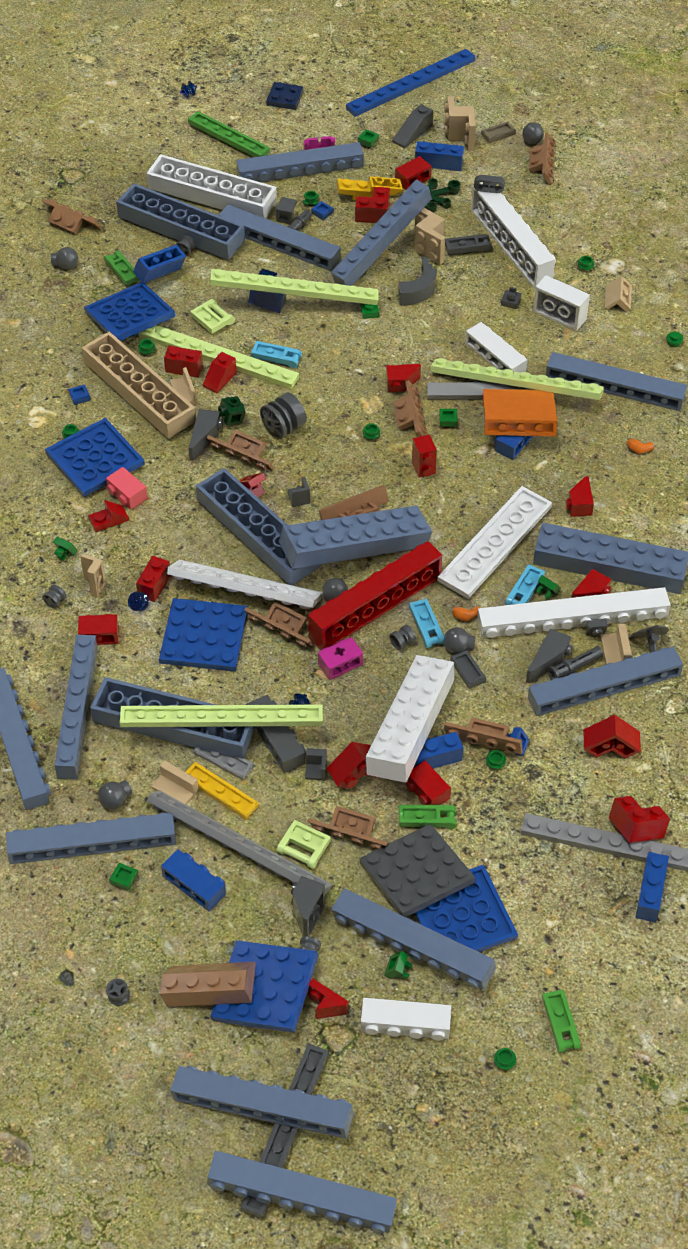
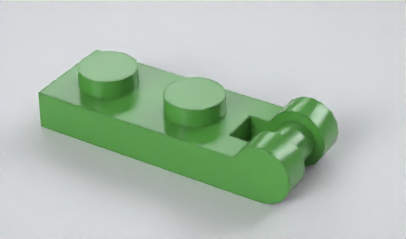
(121, 267)
(427, 815)
(561, 1020)

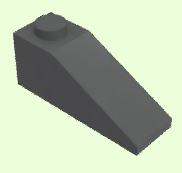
(414, 126)
(206, 423)
(551, 653)

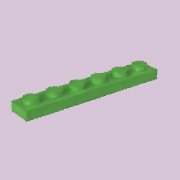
(228, 135)

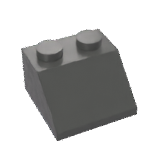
(307, 903)

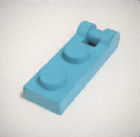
(276, 354)
(525, 586)
(426, 623)

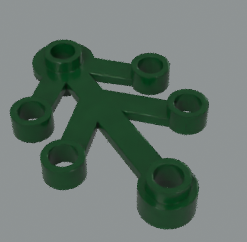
(453, 188)

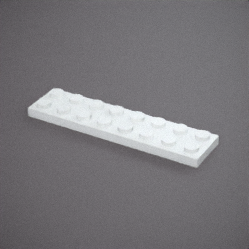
(494, 542)
(249, 584)

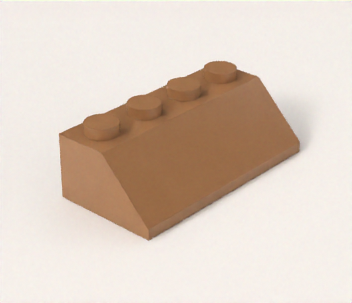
(208, 984)

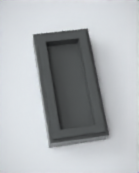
(468, 669)

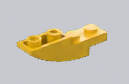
(366, 188)

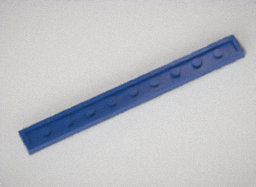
(410, 82)

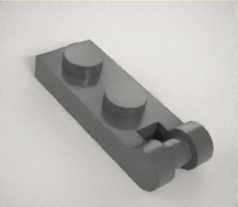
(468, 244)

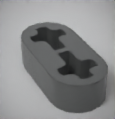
(489, 183)

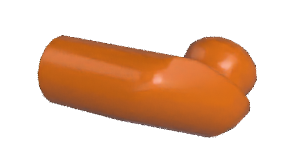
(638, 447)
(465, 614)

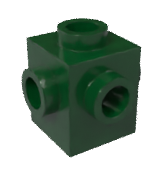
(232, 410)

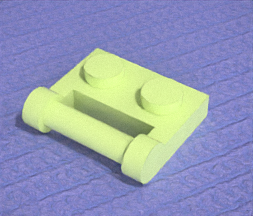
(208, 319)
(306, 838)

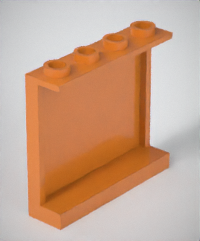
(519, 412)

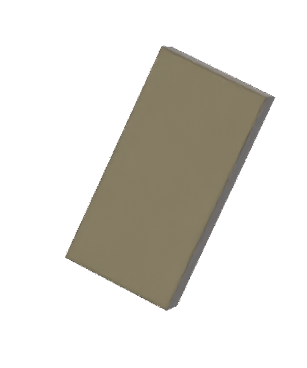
(498, 132)

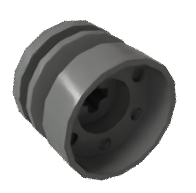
(283, 415)

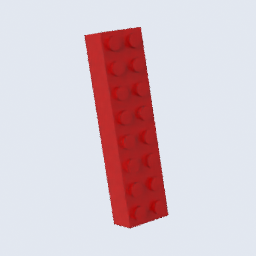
(374, 596)

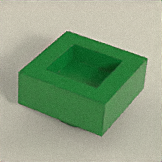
(368, 138)
(369, 311)
(448, 417)
(123, 876)

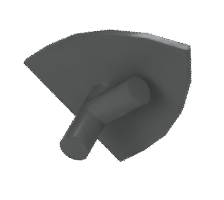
(652, 634)

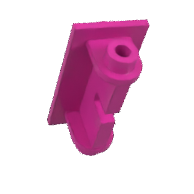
(312, 143)

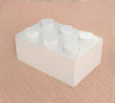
(561, 303)

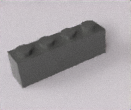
(281, 741)

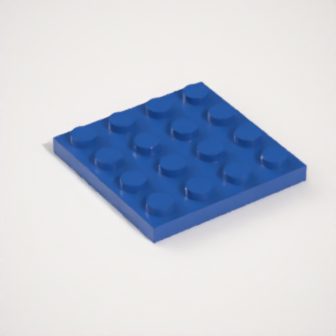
(129, 311)
(93, 456)
(203, 634)
(471, 915)
(278, 987)

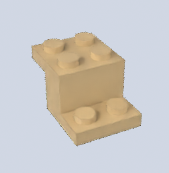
(460, 123)
(430, 235)

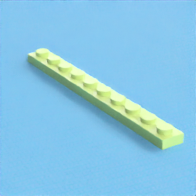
(293, 286)
(210, 351)
(512, 378)
(221, 715)

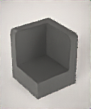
(285, 209)
(300, 495)
(316, 764)

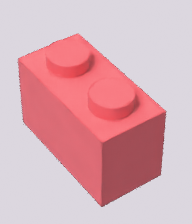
(126, 488)

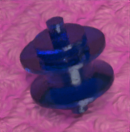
(188, 89)
(138, 601)
(299, 699)

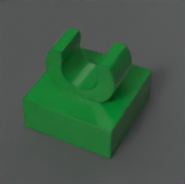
(64, 548)
(547, 584)
(396, 966)

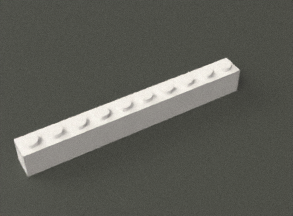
(572, 612)

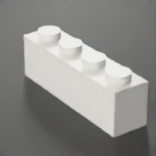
(494, 349)
(405, 1018)

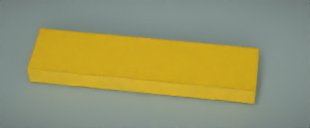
(223, 791)

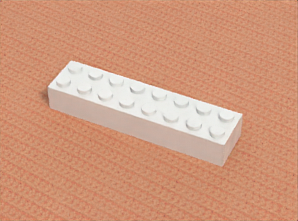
(210, 186)
(513, 235)
(410, 719)

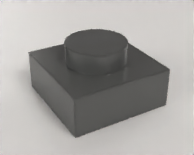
(596, 627)

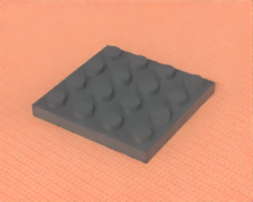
(417, 870)

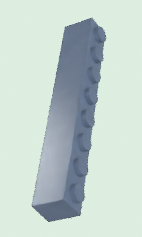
(301, 162)
(382, 234)
(285, 239)
(618, 381)
(604, 681)
(76, 707)
(19, 747)
(90, 838)
(414, 939)
(263, 1101)
(302, 1192)

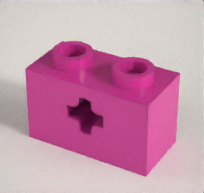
(340, 658)

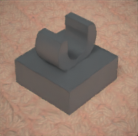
(511, 298)

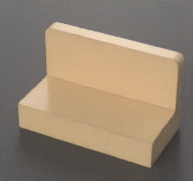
(618, 293)
(185, 387)
(94, 573)
(616, 645)
(176, 783)

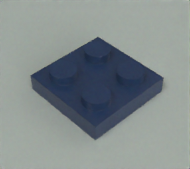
(284, 95)

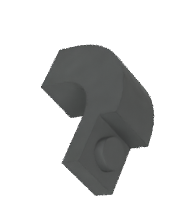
(420, 289)

